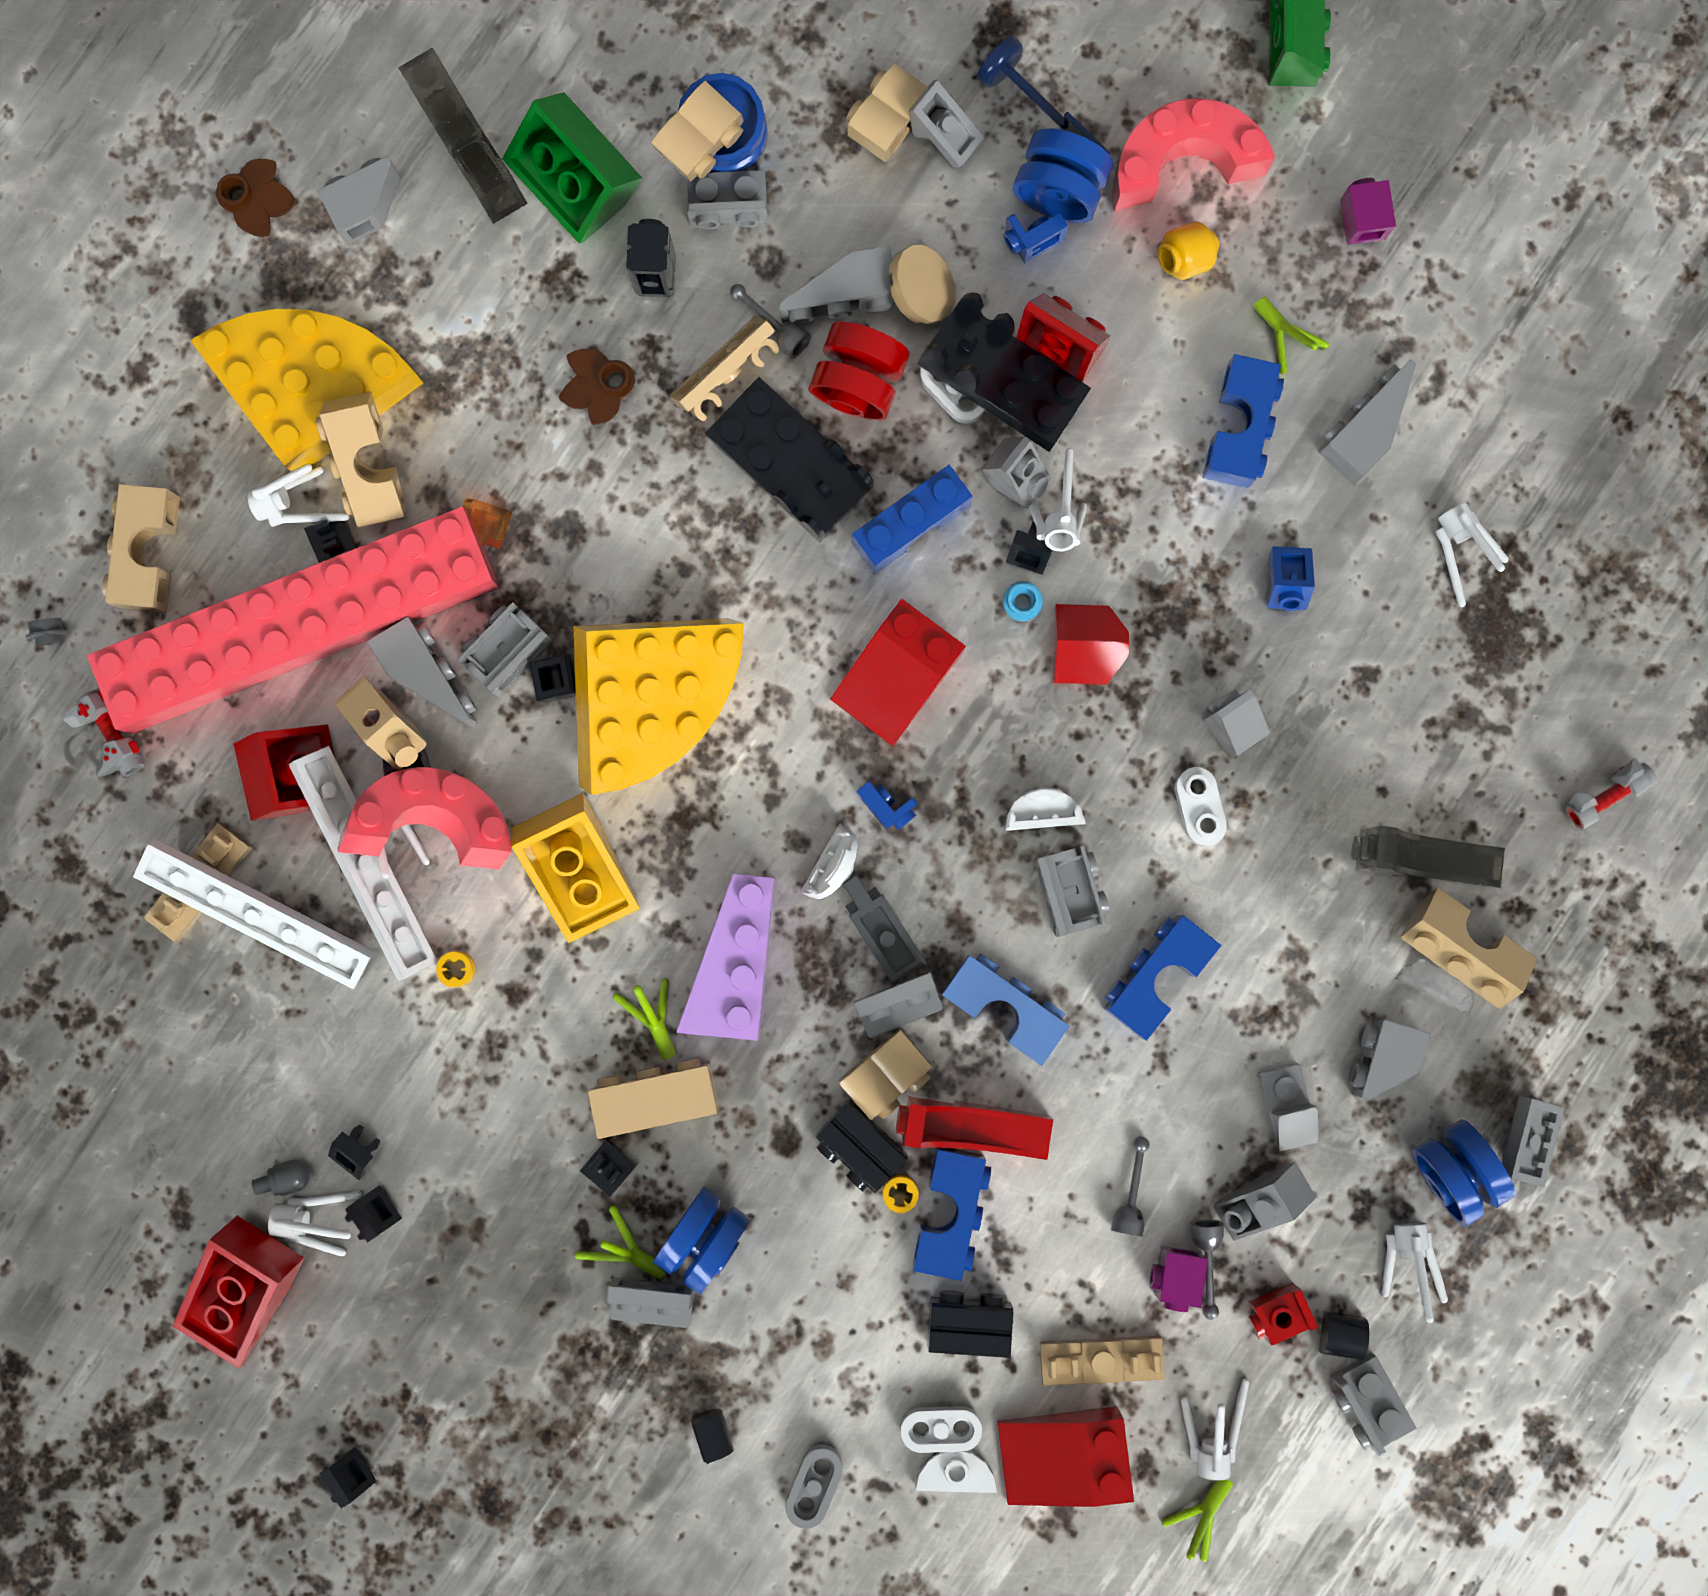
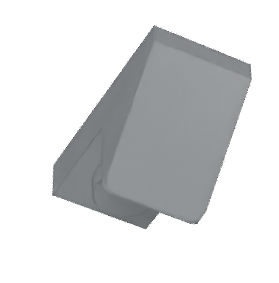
(945, 124)
(1288, 1106)

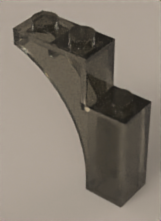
(462, 136)
(1427, 858)

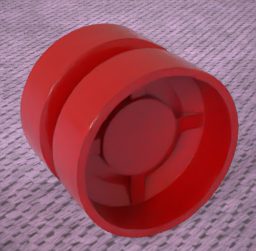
(859, 370)

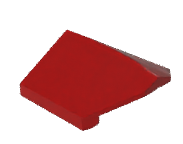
(1088, 644)

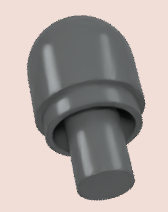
(283, 1178)

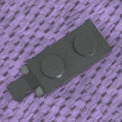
(882, 931)

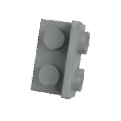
(727, 199)
(898, 1005)
(1532, 1140)
(650, 1302)
(1373, 1402)

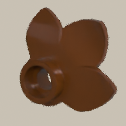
(260, 197)
(591, 385)

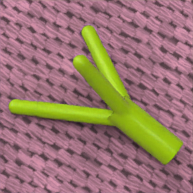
(1281, 325)
(649, 1019)
(620, 1254)
(1204, 1529)

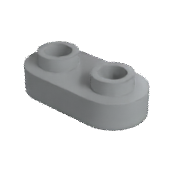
(814, 1484)

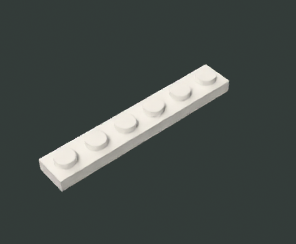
(378, 897)
(253, 913)

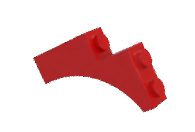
(973, 1127)

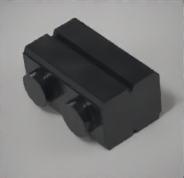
(651, 258)
(860, 1147)
(970, 1325)

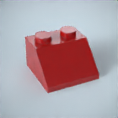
(266, 773)

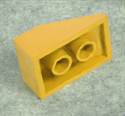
(574, 867)

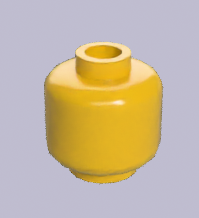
(1188, 250)

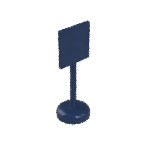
(1002, 63)

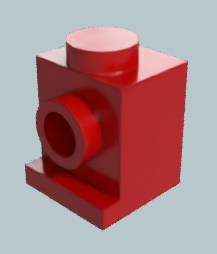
(1268, 1306)

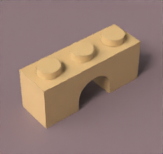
(369, 493)
(139, 516)
(1441, 934)

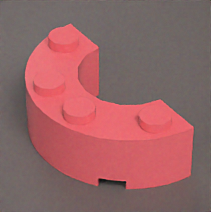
(1189, 129)
(430, 799)

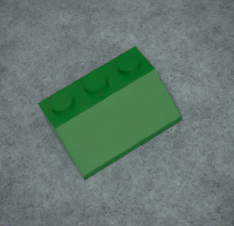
(1298, 42)
(570, 166)

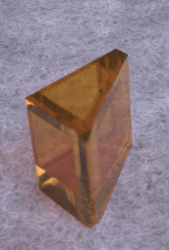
(488, 521)

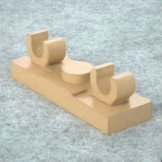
(724, 366)
(220, 851)
(1102, 1360)

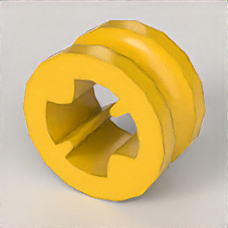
(456, 981)
(911, 1187)

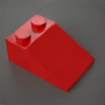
(1062, 335)
(897, 672)
(237, 1290)
(1066, 1459)

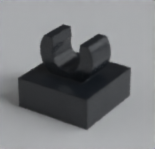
(330, 539)
(1029, 551)
(351, 1155)
(608, 1167)
(372, 1214)
(347, 1477)

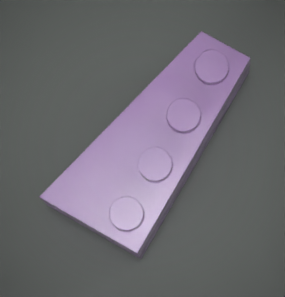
(733, 971)

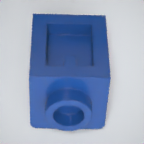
(1040, 237)
(1291, 578)
(879, 803)

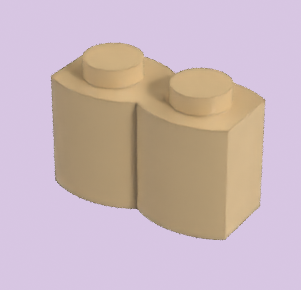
(884, 115)
(698, 132)
(886, 1074)

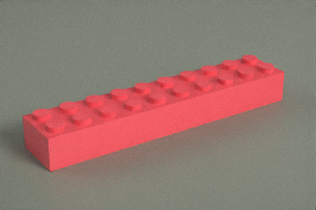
(292, 621)

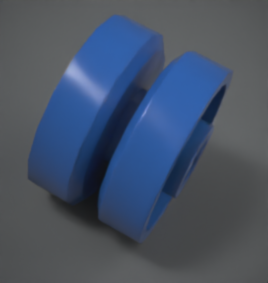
(753, 140)
(1063, 175)
(1464, 1172)
(702, 1240)

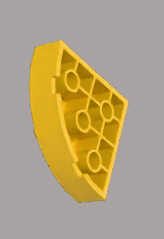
(293, 361)
(648, 694)

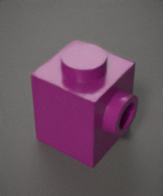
(1367, 211)
(1179, 1278)

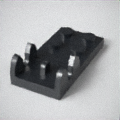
(1003, 373)
(790, 459)

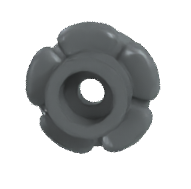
(46, 631)

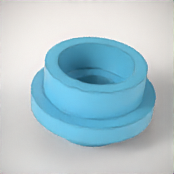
(1026, 589)

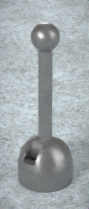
(791, 337)
(1129, 1218)
(1208, 1236)

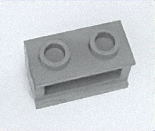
(504, 649)
(1072, 891)

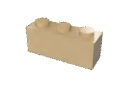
(653, 1098)

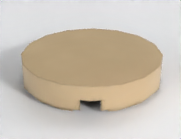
(922, 284)

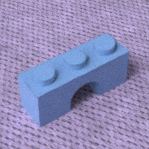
(1036, 1026)

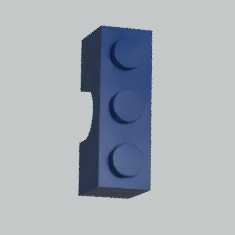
(1251, 388)
(909, 518)
(1135, 1000)
(946, 1249)

